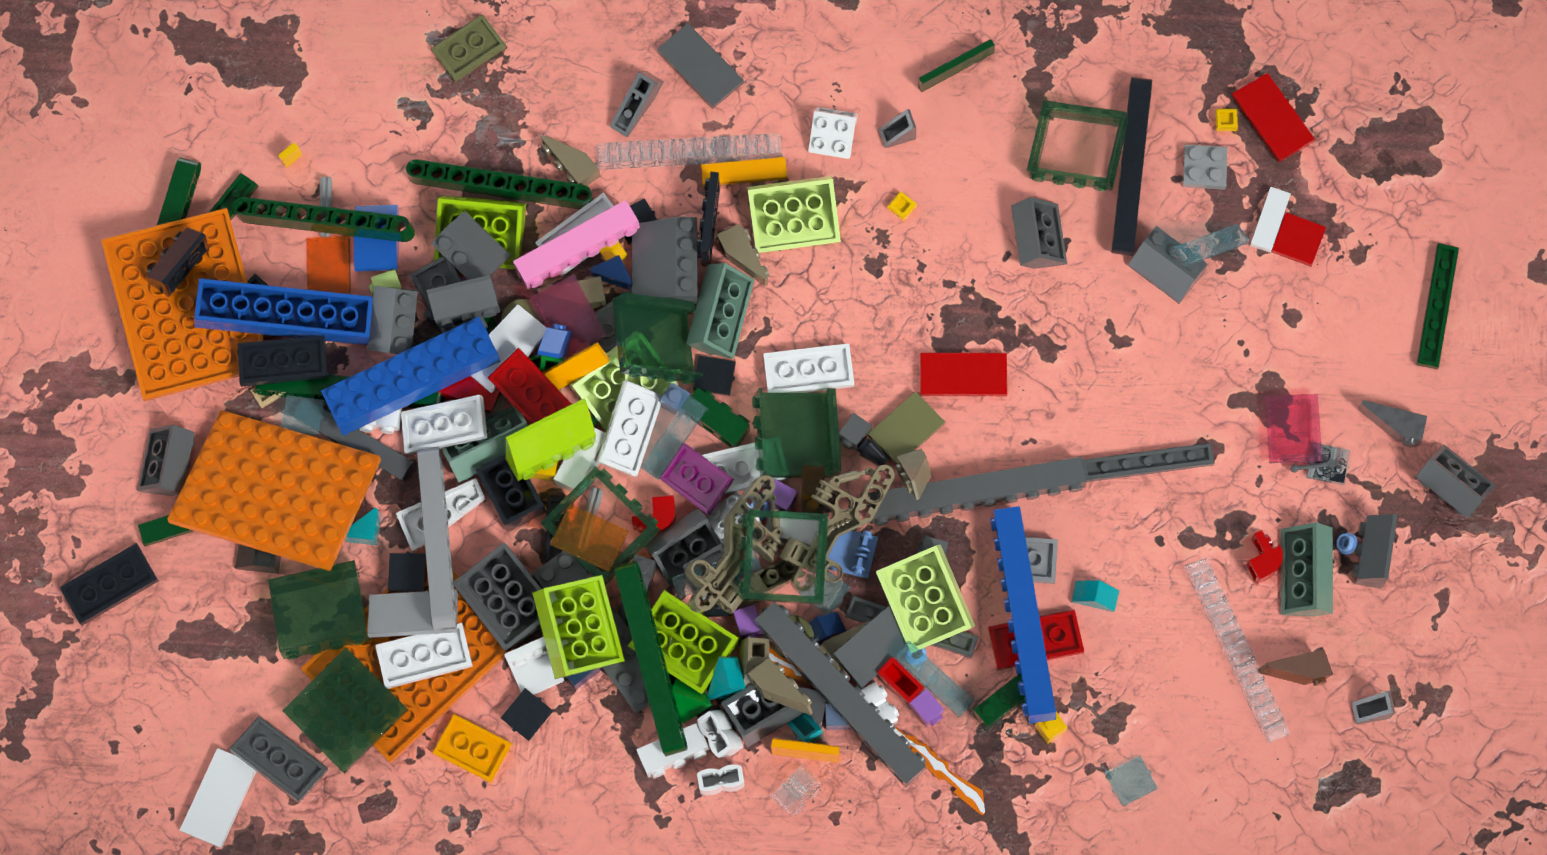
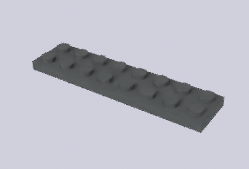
(625, 675)

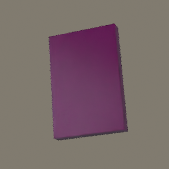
(696, 478)

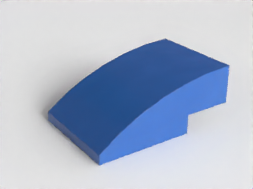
(376, 253)

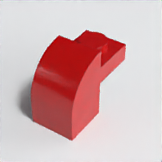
(663, 511)
(1268, 561)

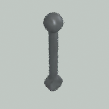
(1330, 464)

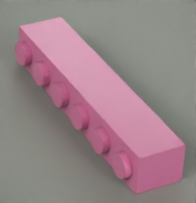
(576, 245)

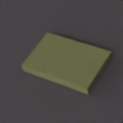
(468, 48)
(906, 427)

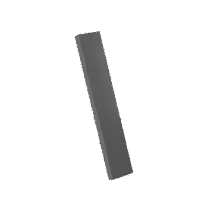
(391, 461)
(1148, 462)
(864, 611)

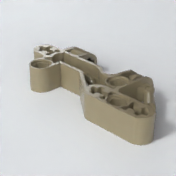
(839, 524)
(717, 580)

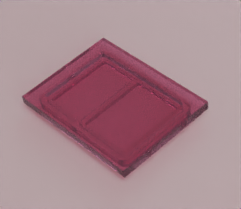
(568, 305)
(1293, 428)

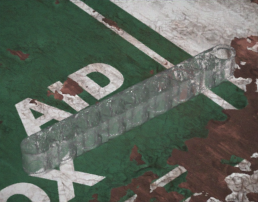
(687, 151)
(1237, 650)

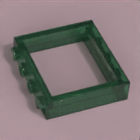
(1083, 114)
(634, 505)
(747, 545)

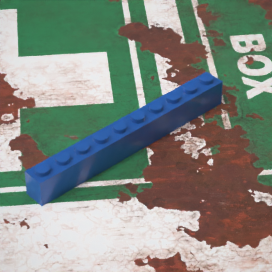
(1024, 615)

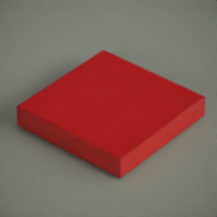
(1298, 239)

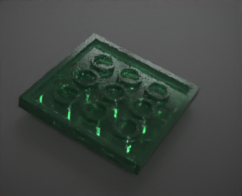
(345, 710)

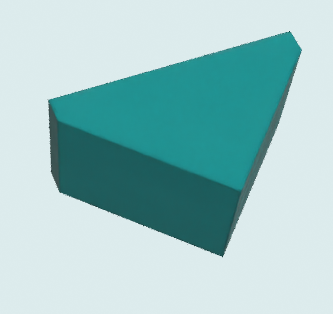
(365, 529)
(1095, 594)
(726, 678)
(806, 729)

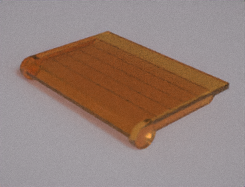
(329, 264)
(589, 537)

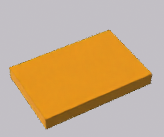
(472, 748)
(805, 750)

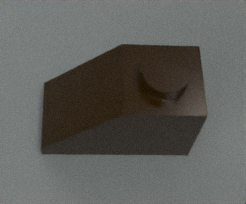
(810, 481)

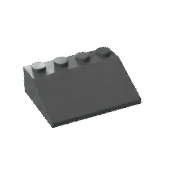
(666, 259)
(502, 596)

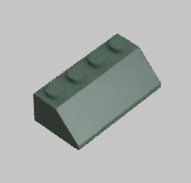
(720, 310)
(469, 456)
(1307, 570)

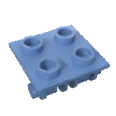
(854, 553)

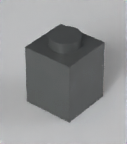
(854, 432)

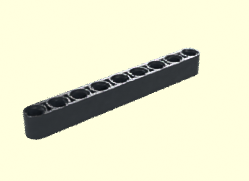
(1132, 167)

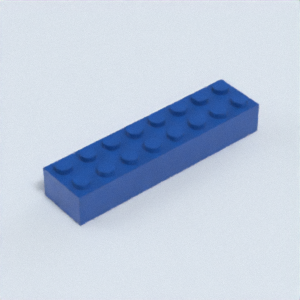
(283, 311)
(410, 376)

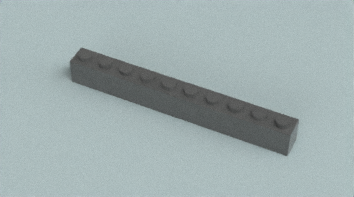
(981, 489)
(840, 694)

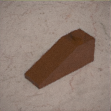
(1300, 669)

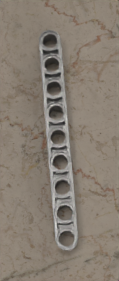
(437, 538)

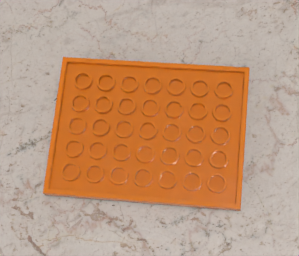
(160, 329)
(275, 490)
(428, 697)

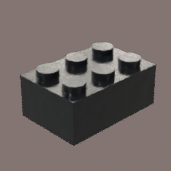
(512, 499)

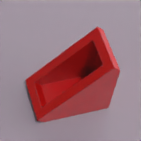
(899, 680)

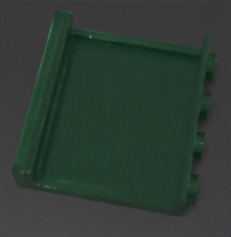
(654, 337)
(796, 433)
(318, 610)

